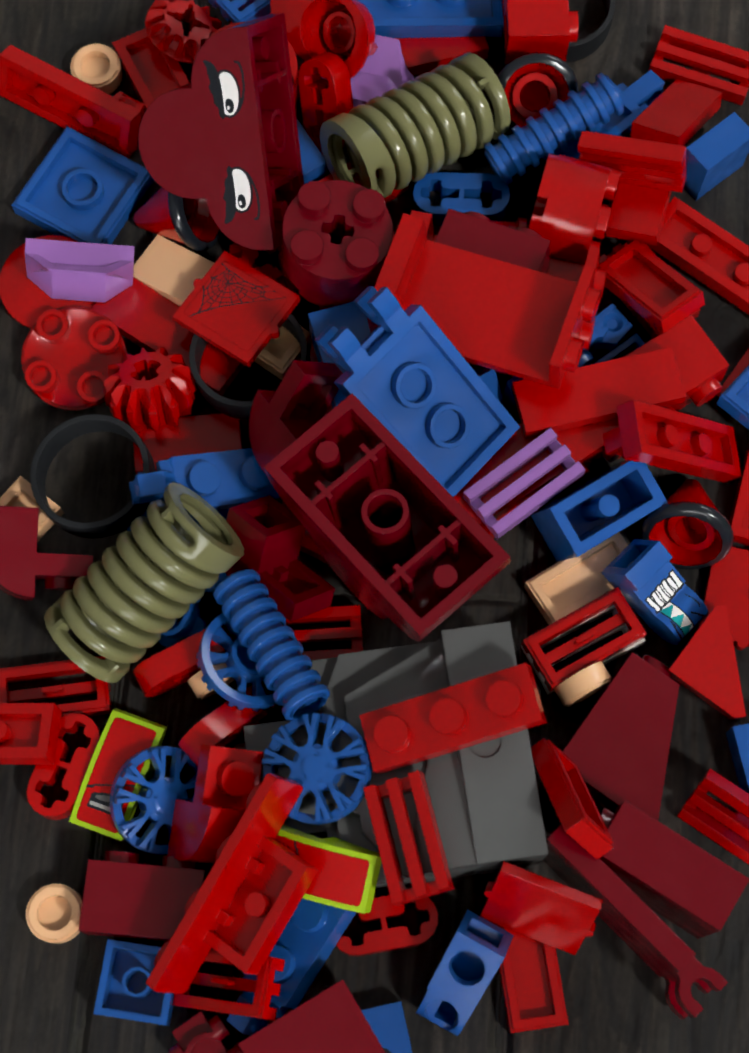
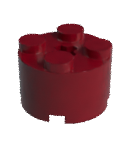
(335, 240)

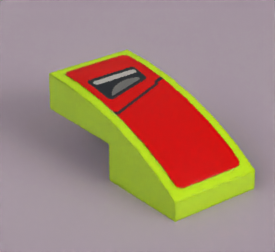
(120, 740)
(345, 870)

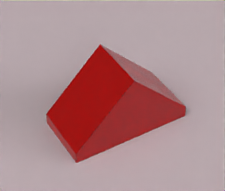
(710, 665)

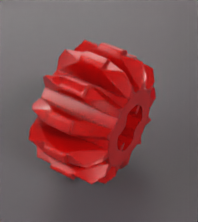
(150, 389)

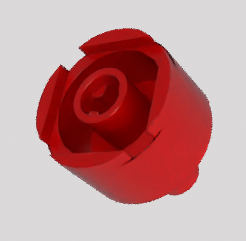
(571, 206)

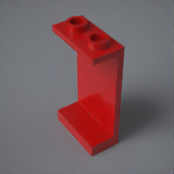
(492, 308)

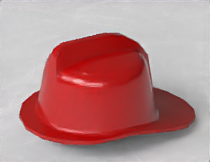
(329, 26)

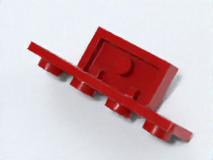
(244, 895)

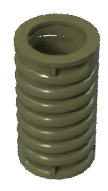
(417, 126)
(143, 583)

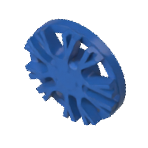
(238, 667)
(319, 767)
(155, 797)

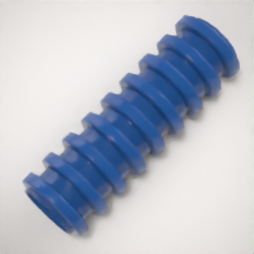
(554, 128)
(271, 644)

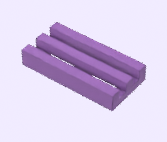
(559, 455)

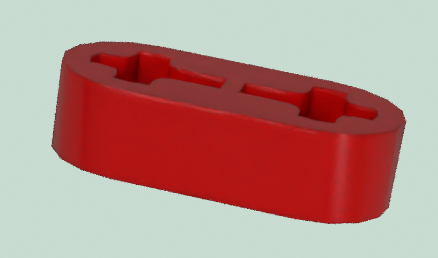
(320, 97)
(172, 665)
(221, 728)
(74, 771)
(390, 938)

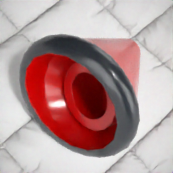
(535, 83)
(179, 220)
(690, 528)

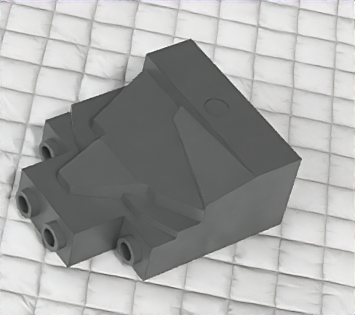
(479, 794)

